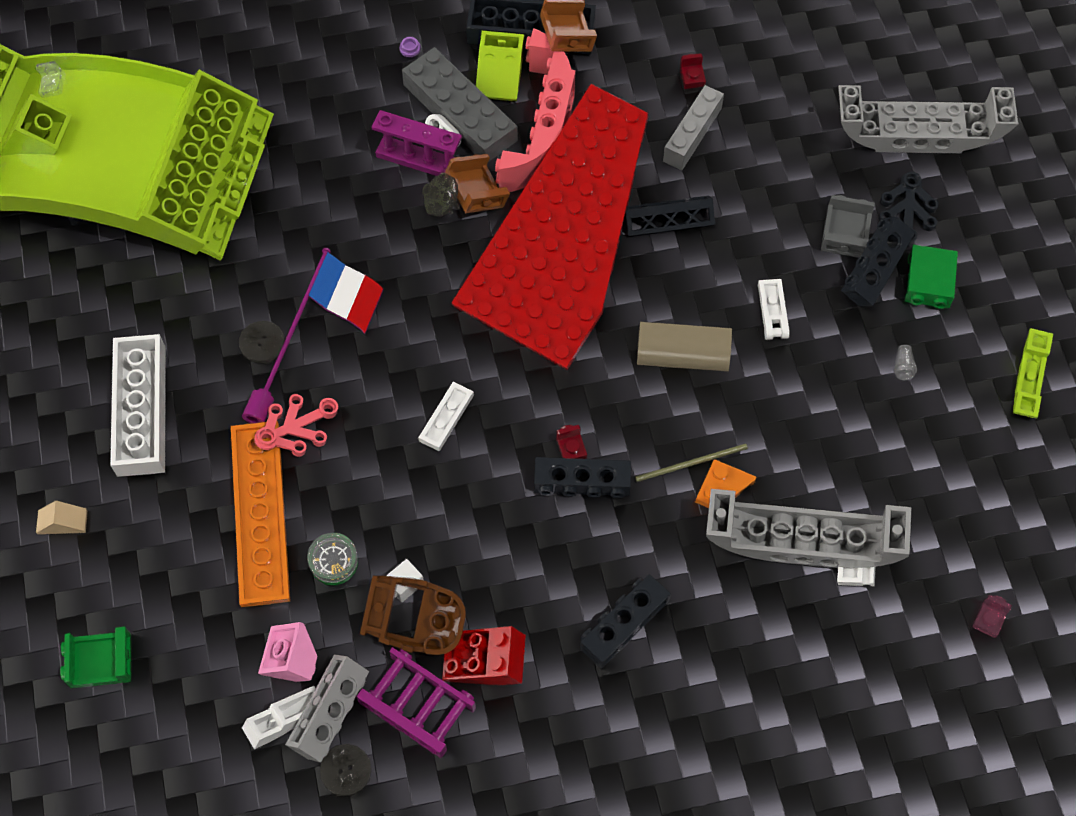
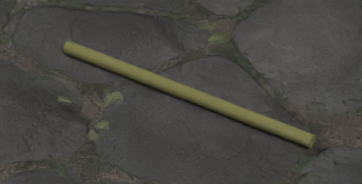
(691, 462)

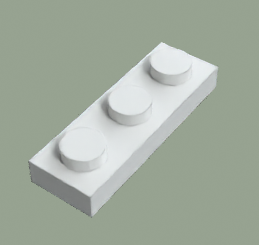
(446, 416)

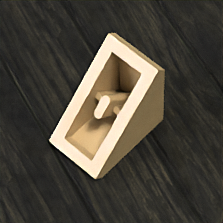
(61, 518)

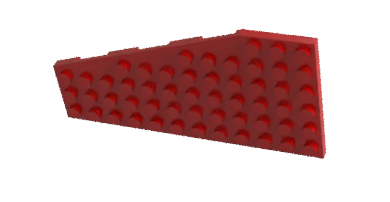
(558, 245)

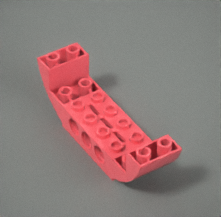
(555, 107)

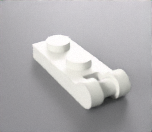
(773, 308)

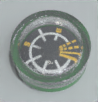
(332, 558)

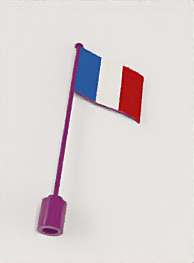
(337, 291)

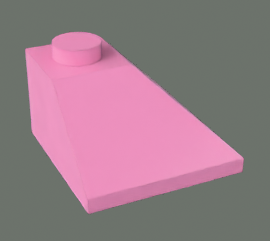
(289, 653)

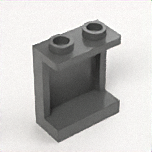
(847, 226)

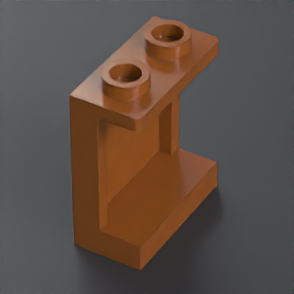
(567, 26)
(475, 184)

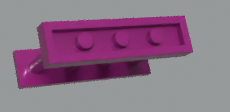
(415, 132)
(414, 728)

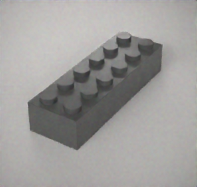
(456, 98)

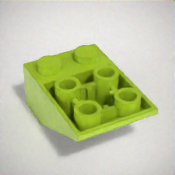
(500, 65)

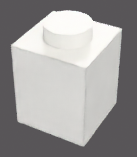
(405, 569)

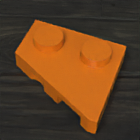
(723, 478)

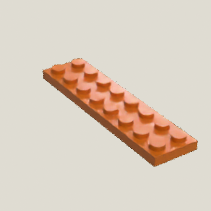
(259, 519)

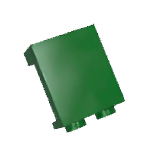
(931, 276)
(97, 659)

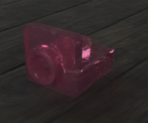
(992, 615)

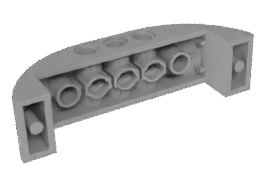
(808, 534)

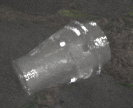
(905, 364)

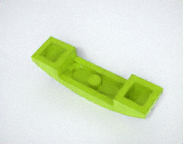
(1031, 373)

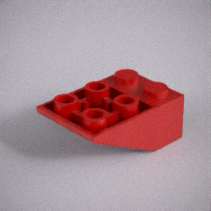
(486, 657)

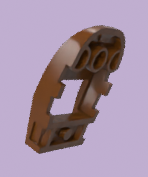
(438, 623)

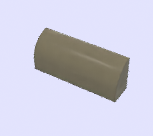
(684, 346)

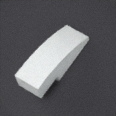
(278, 719)

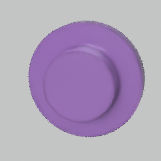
(410, 47)

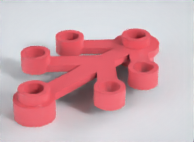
(293, 426)

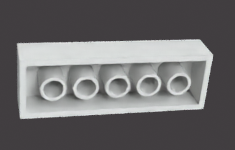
(138, 405)

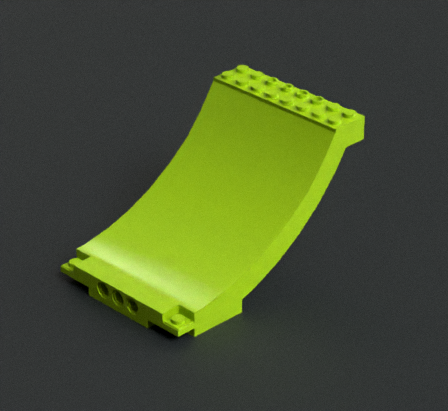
(129, 147)

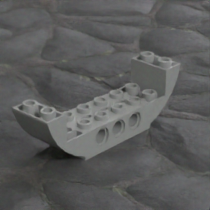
(927, 125)

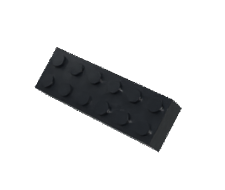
(512, 17)

